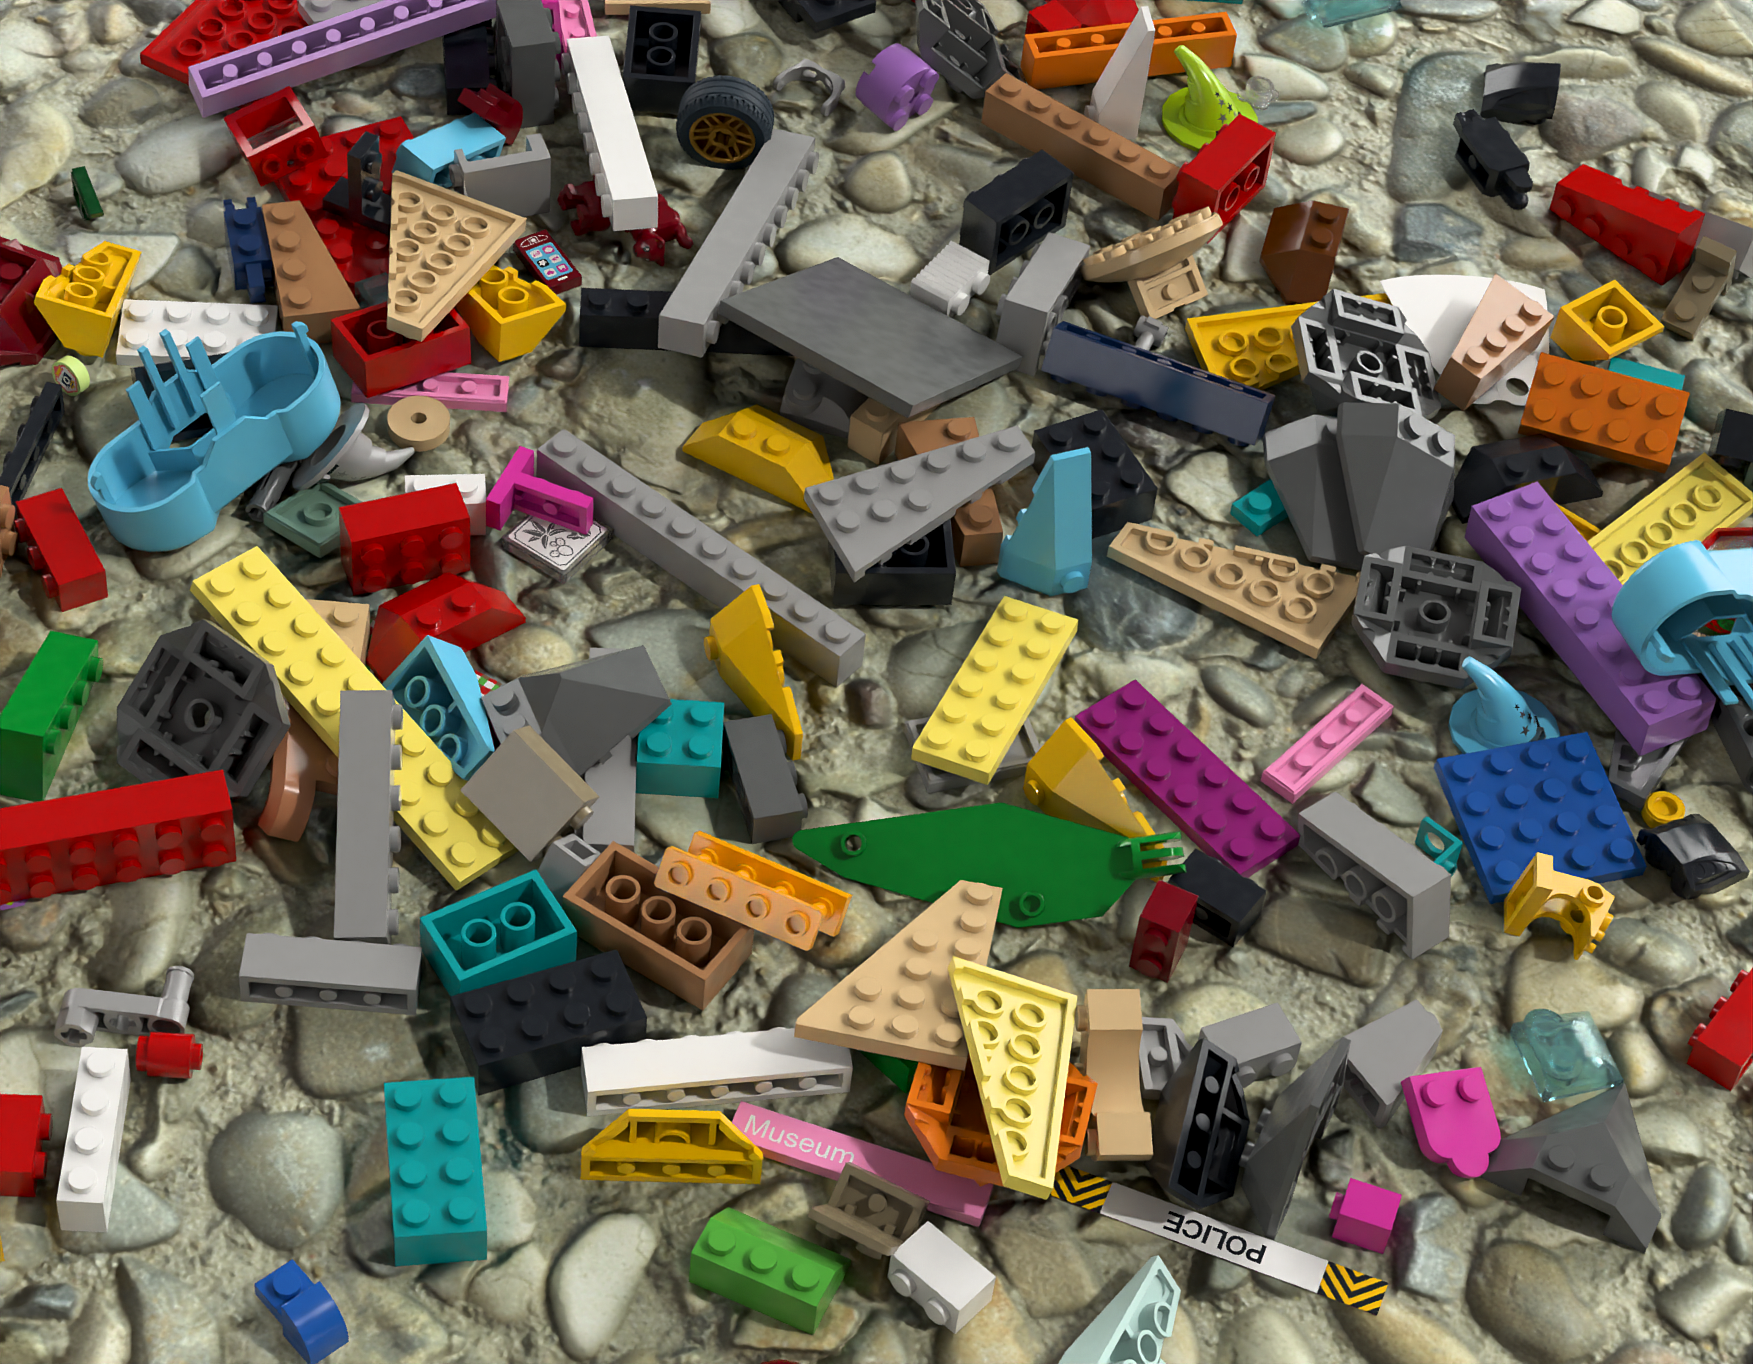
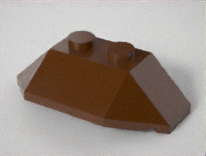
(1303, 249)

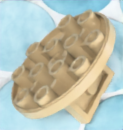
(1158, 263)

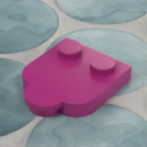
(1453, 1119)

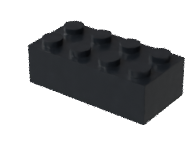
(544, 1019)

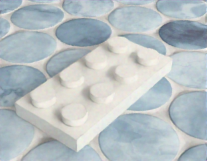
(217, 324)

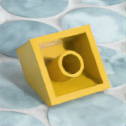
(1603, 324)

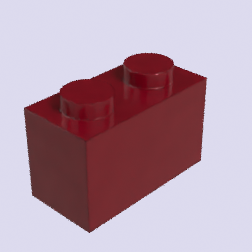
(1163, 931)

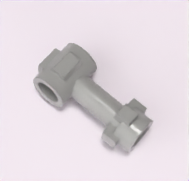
(1149, 332)

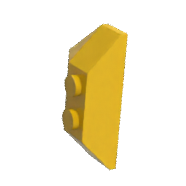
(764, 452)
(672, 1148)

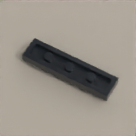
(32, 441)

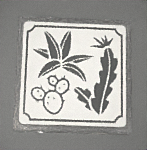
(556, 548)

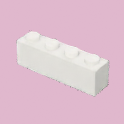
(93, 1140)

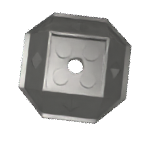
(1362, 354)
(1431, 612)
(167, 702)

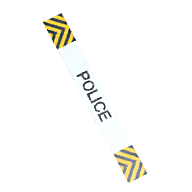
(1219, 1239)

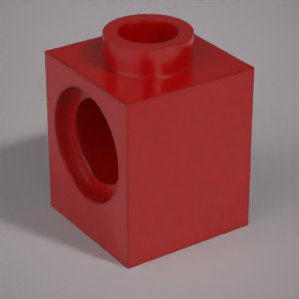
(1050, 18)

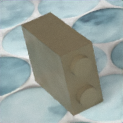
(530, 793)

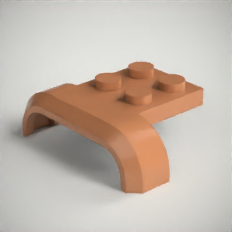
(297, 770)

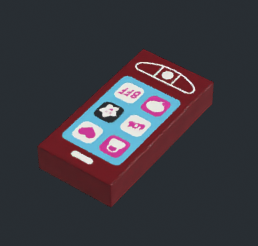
(547, 262)

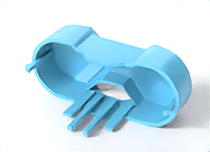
(266, 407)
(1679, 595)

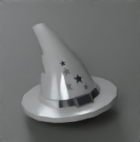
(348, 454)

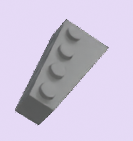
(1040, 298)

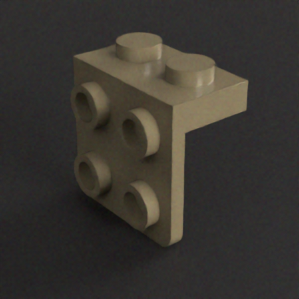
(870, 1212)

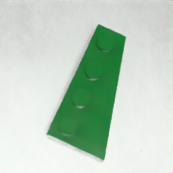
(45, 713)

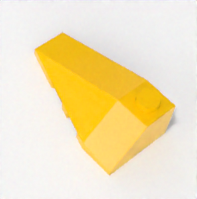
(509, 313)
(746, 662)
(1074, 786)

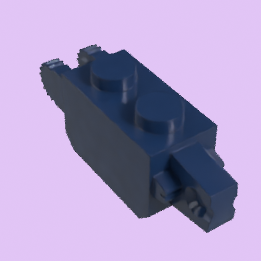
(248, 249)

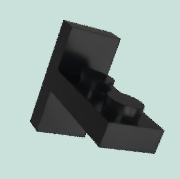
(361, 194)

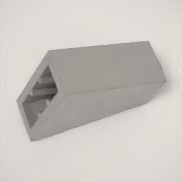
(1387, 1054)

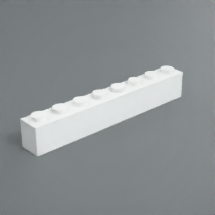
(610, 134)

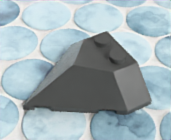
(1591, 1157)

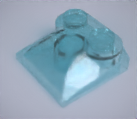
(1564, 1053)

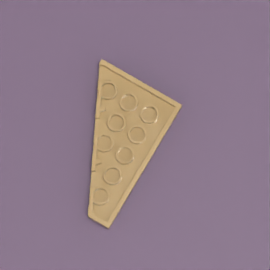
(439, 251)
(903, 993)

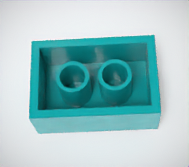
(498, 935)

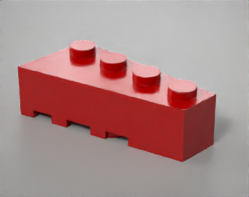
(1629, 222)

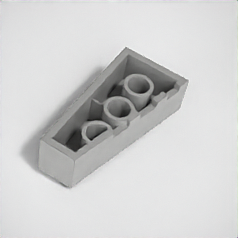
(1379, 870)

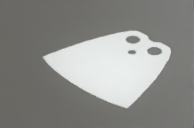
(1440, 311)

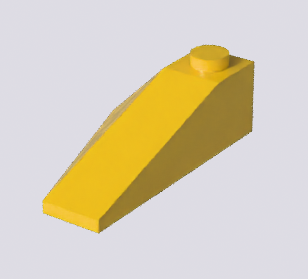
(88, 297)

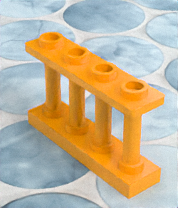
(753, 890)

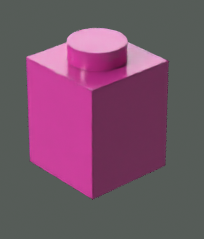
(1364, 1215)

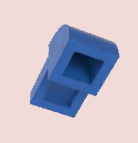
(305, 1312)

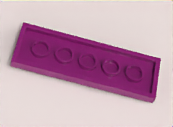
(1187, 780)

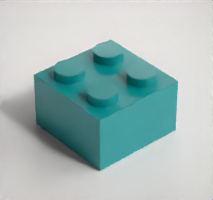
(682, 751)

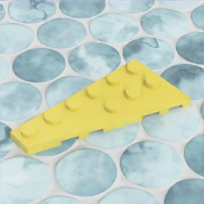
(1020, 1060)

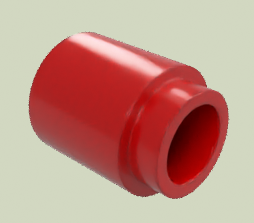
(169, 1055)

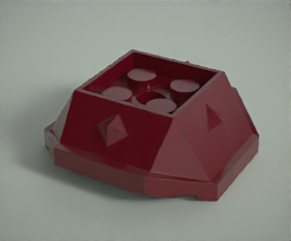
(23, 329)

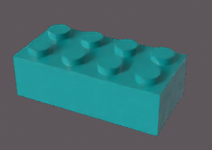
(435, 1171)

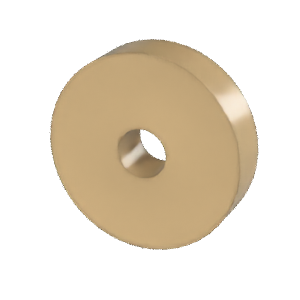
(418, 409)

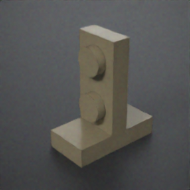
(1700, 289)

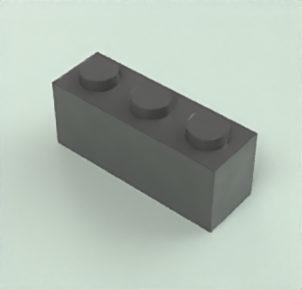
(763, 778)

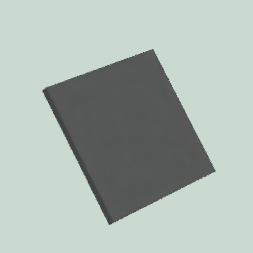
(870, 336)

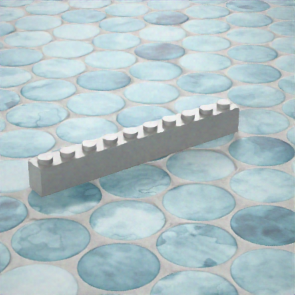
(737, 242)
(702, 556)

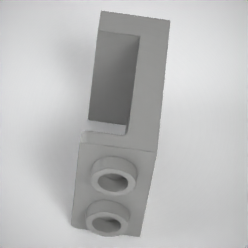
(508, 182)

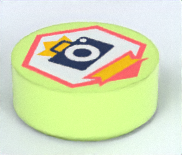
(71, 375)

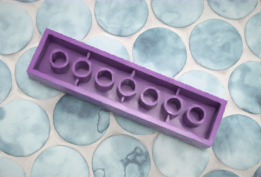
(1570, 602)

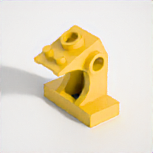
(1562, 898)

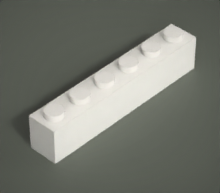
(710, 1071)

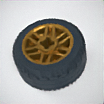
(724, 122)

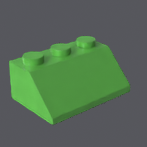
(767, 1269)

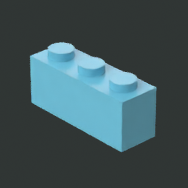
(433, 152)

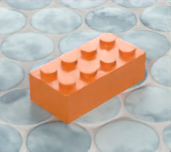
(1604, 412)

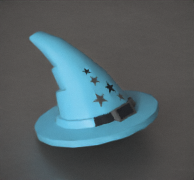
(1497, 714)

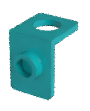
(1452, 846)

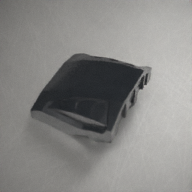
(1520, 92)
(1693, 856)

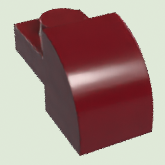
(496, 109)

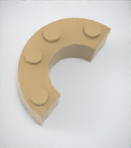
(1110, 1056)

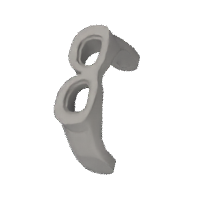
(800, 71)

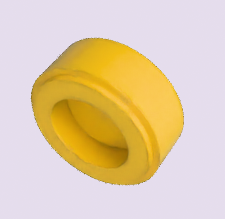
(1662, 808)

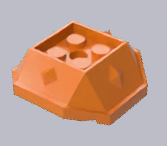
(953, 1128)

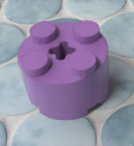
(897, 86)

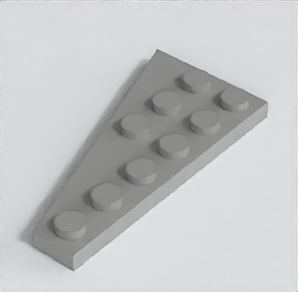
(906, 499)

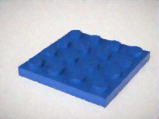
(1542, 800)

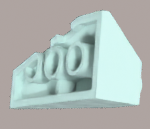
(1132, 1323)

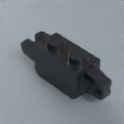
(1492, 159)

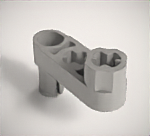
(93, 1010)

